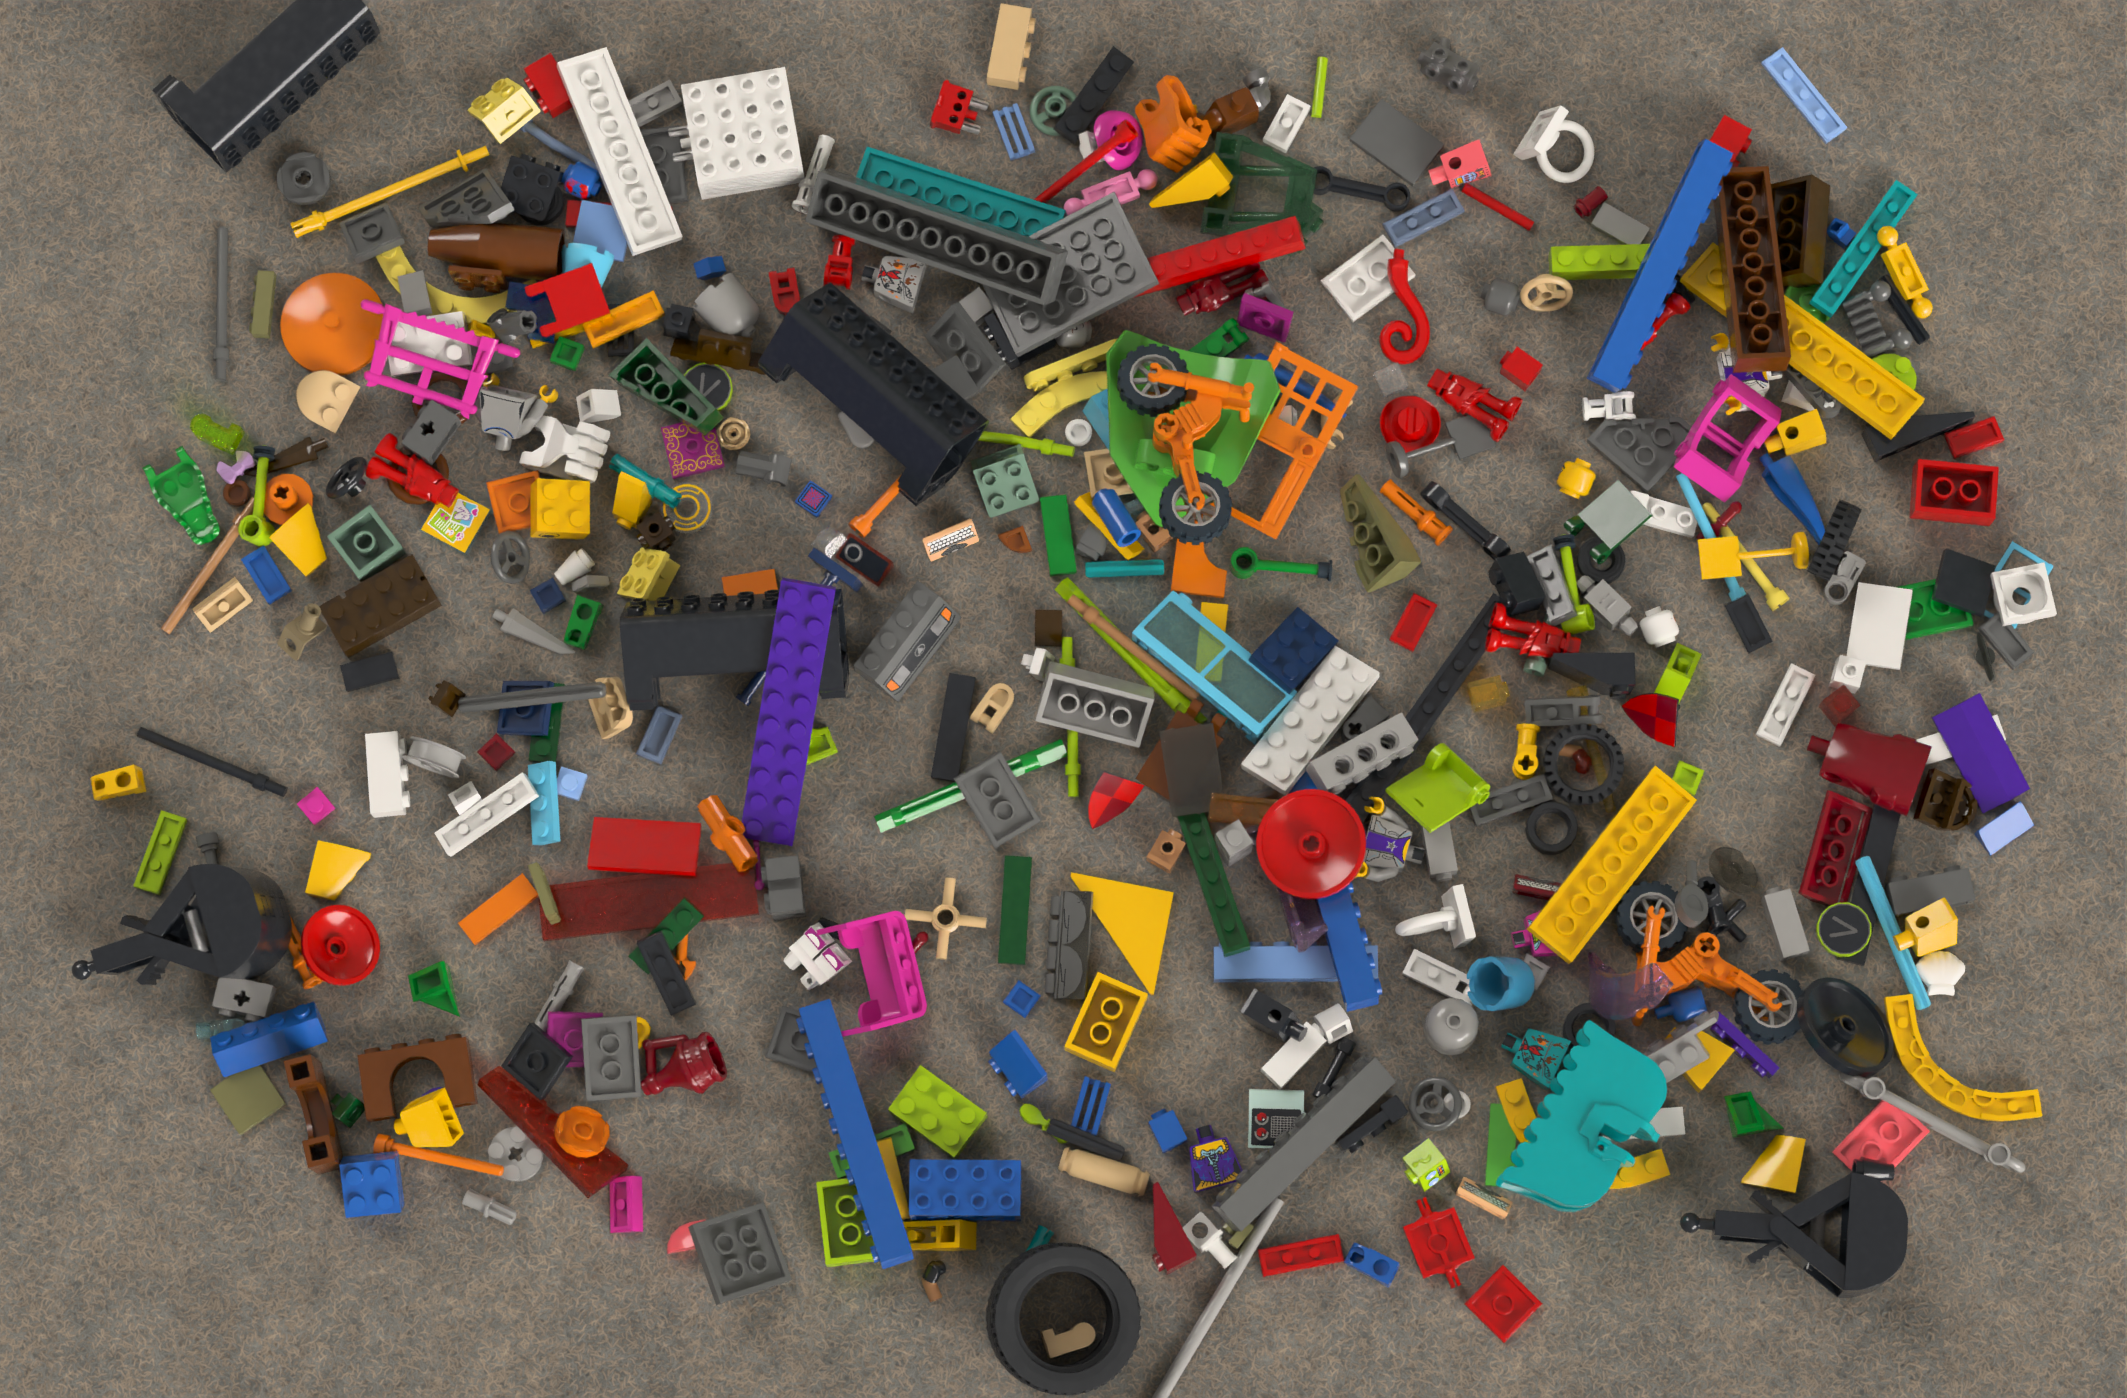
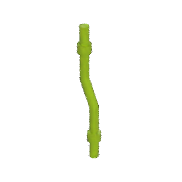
(1046, 446)
(1072, 769)

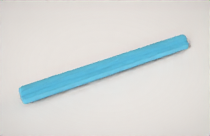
(1891, 929)

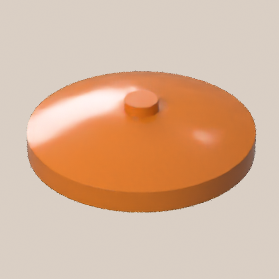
(328, 327)

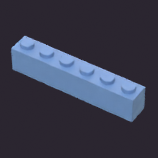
(1280, 964)

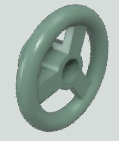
(1052, 101)

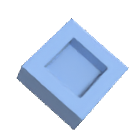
(570, 783)

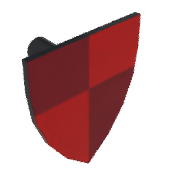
(1655, 716)

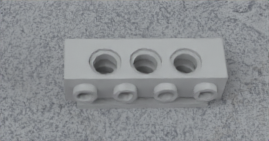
(1393, 732)

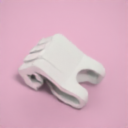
(568, 450)

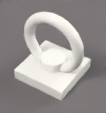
(1544, 134)
(1452, 917)

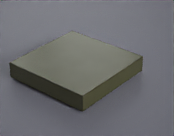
(544, 893)
(248, 1098)

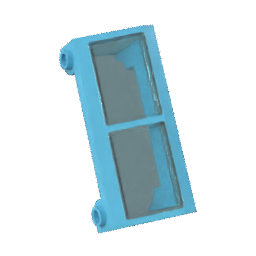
(1212, 665)

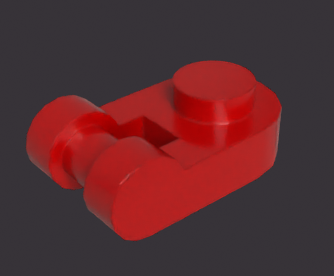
(784, 297)

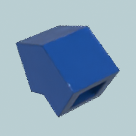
(1840, 233)
(709, 268)

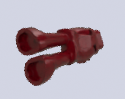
(1211, 292)

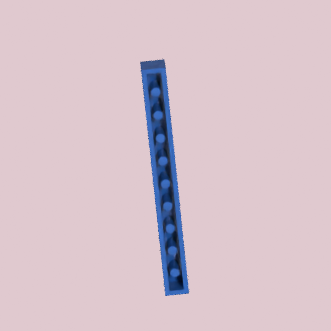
(1660, 266)
(1347, 940)
(856, 1134)

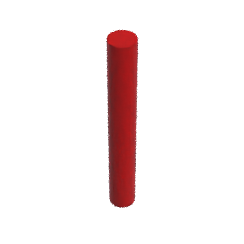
(1497, 206)

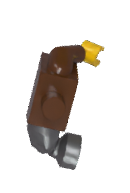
(1241, 107)

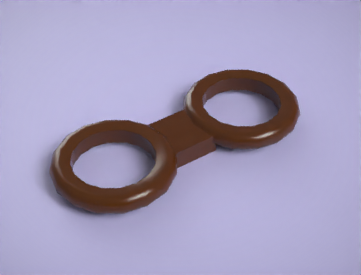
(441, 462)

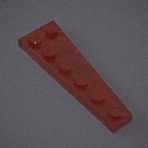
(539, 1123)

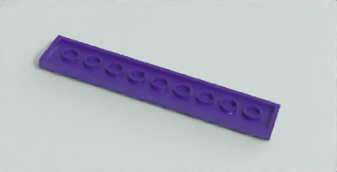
(787, 710)

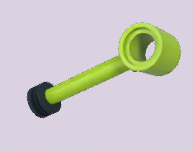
(251, 522)
(1585, 619)

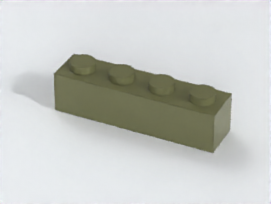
(263, 305)

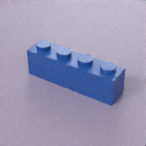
(268, 1039)

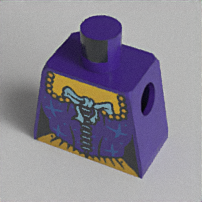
(1212, 1161)

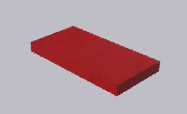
(644, 846)

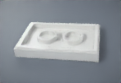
(1362, 279)
(1879, 625)

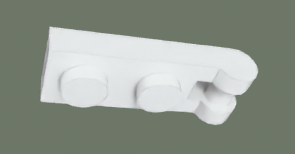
(1436, 975)

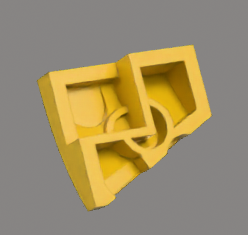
(301, 541)
(333, 869)
(1778, 1165)

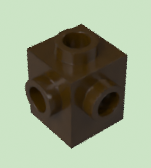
(658, 541)

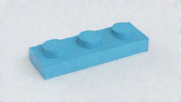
(544, 808)

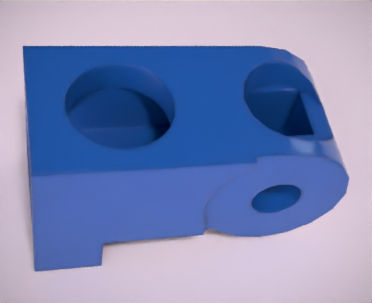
(1372, 1264)

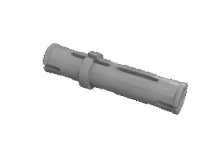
(560, 993)

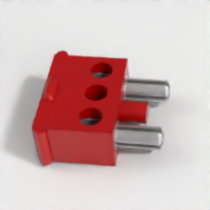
(945, 112)

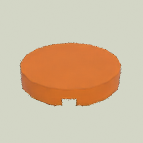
(582, 1131)

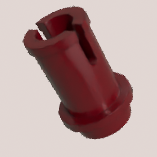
(1591, 201)

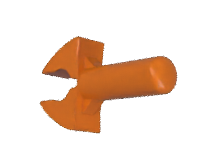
(681, 956)

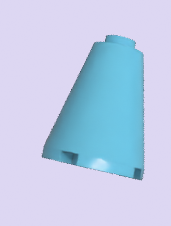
(582, 254)

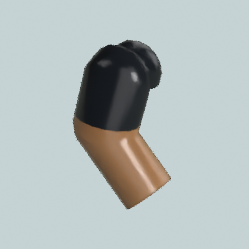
(930, 1279)

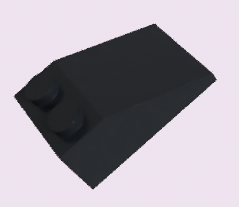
(1601, 672)

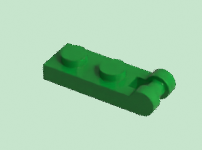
(1215, 343)

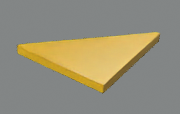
(1134, 920)

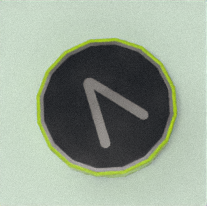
(712, 383)
(1843, 929)

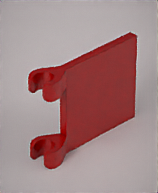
(573, 298)

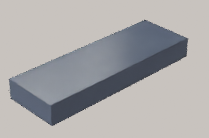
(1423, 218)

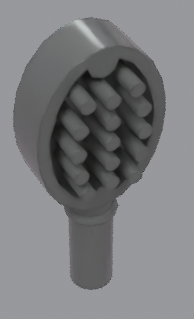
(1691, 901)

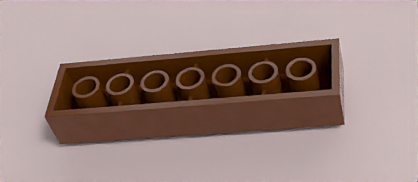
(1751, 271)

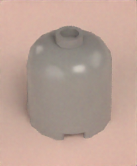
(728, 307)
(1451, 1026)

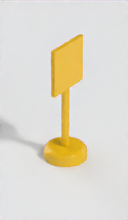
(1722, 558)

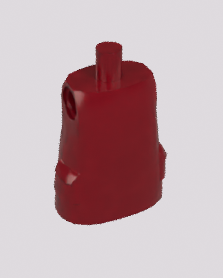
(1873, 764)

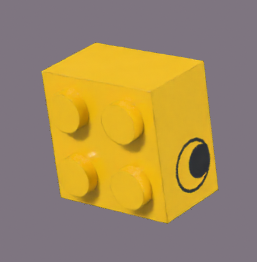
(560, 509)

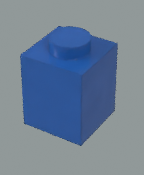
(1167, 1130)

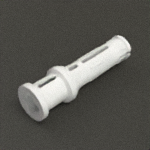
(817, 163)

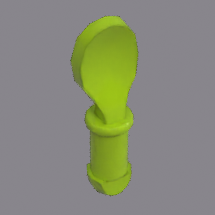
(1033, 1116)

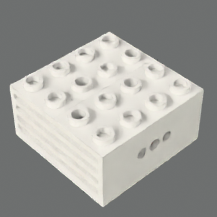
(740, 133)

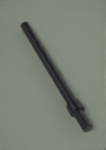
(258, 780)

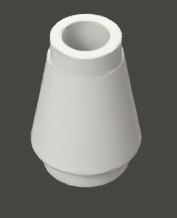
(574, 567)

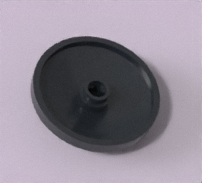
(1845, 1027)

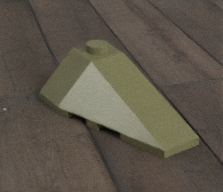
(1382, 545)

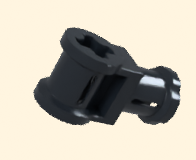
(1716, 914)

